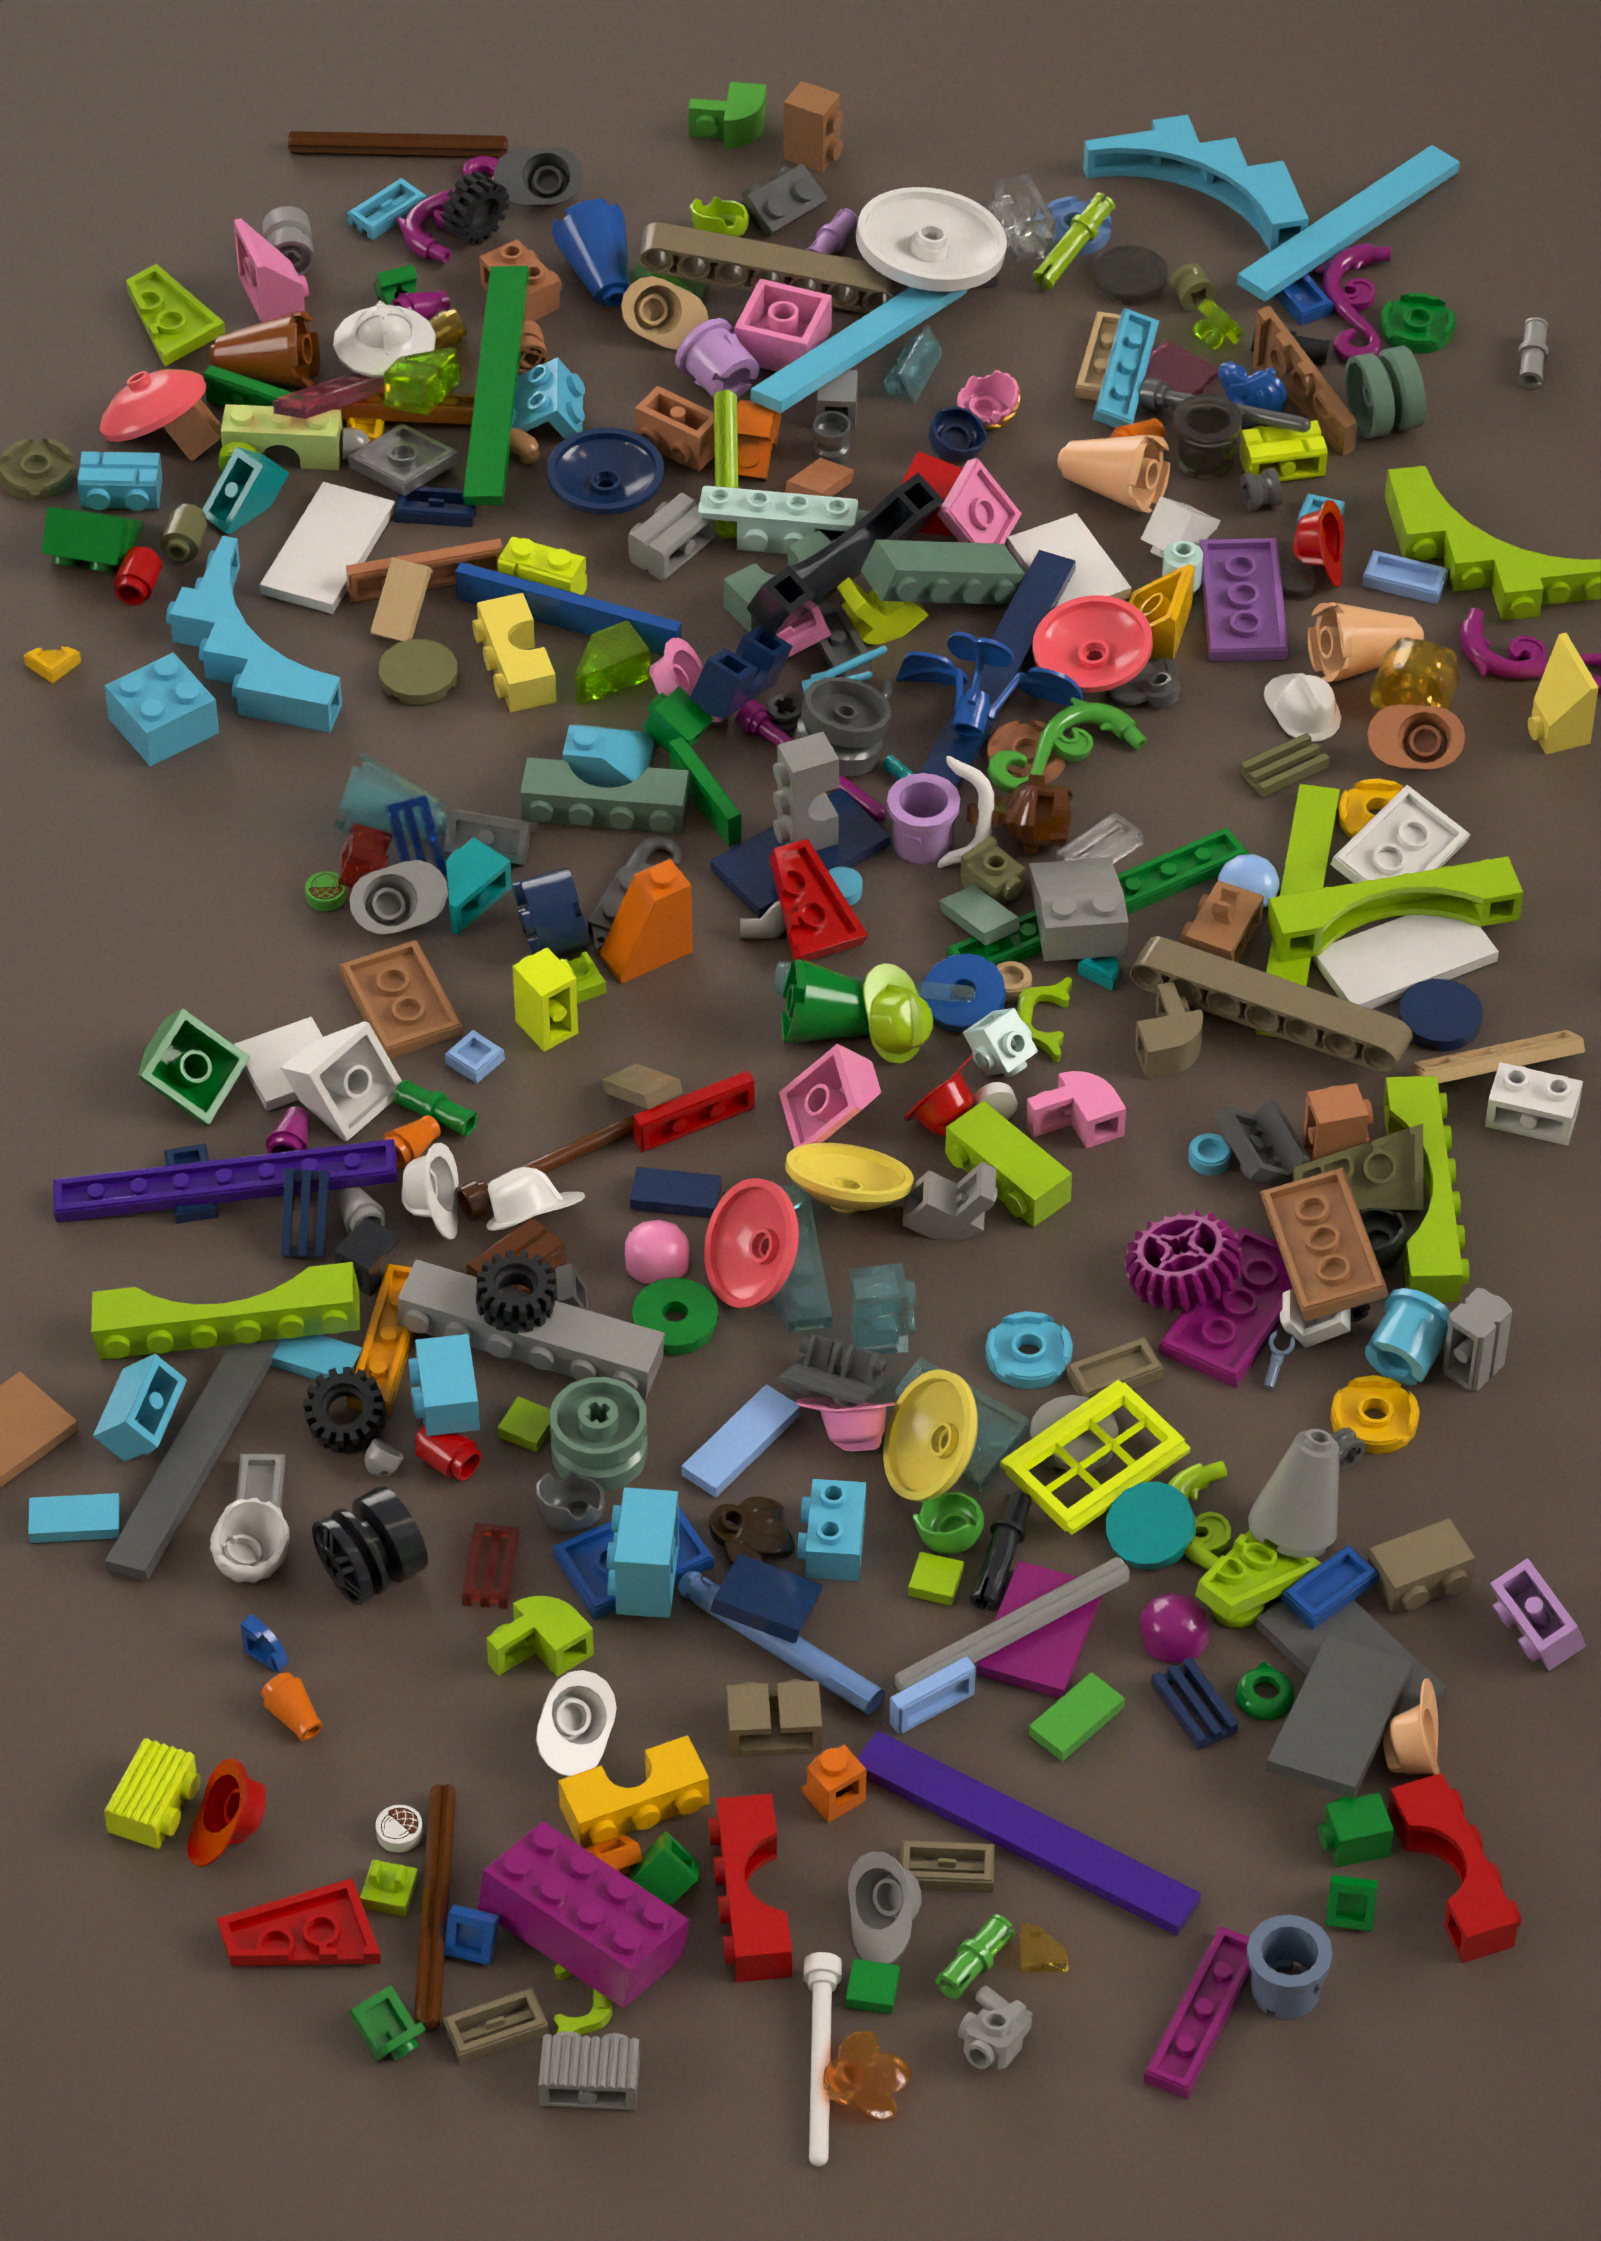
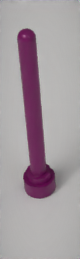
(754, 719)

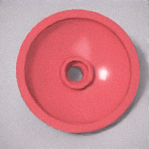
(150, 403)
(1094, 642)
(751, 1243)

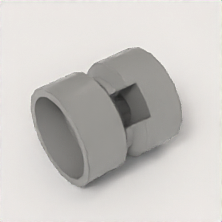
(291, 234)

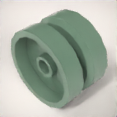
(1385, 391)
(599, 1431)

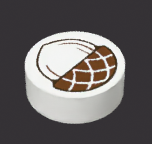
(399, 1828)

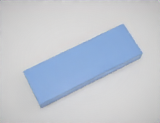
(740, 1440)

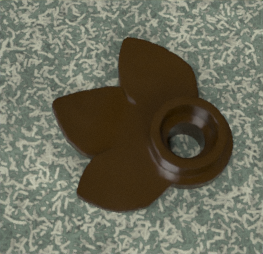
(756, 1530)

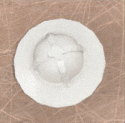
(380, 335)

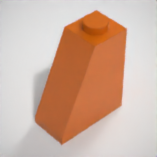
(651, 923)

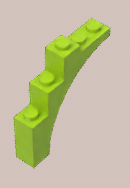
(1518, 577)

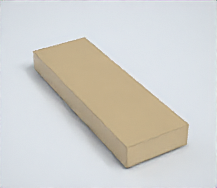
(1096, 356)

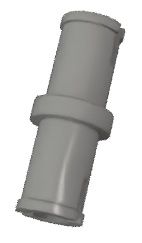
(1533, 353)

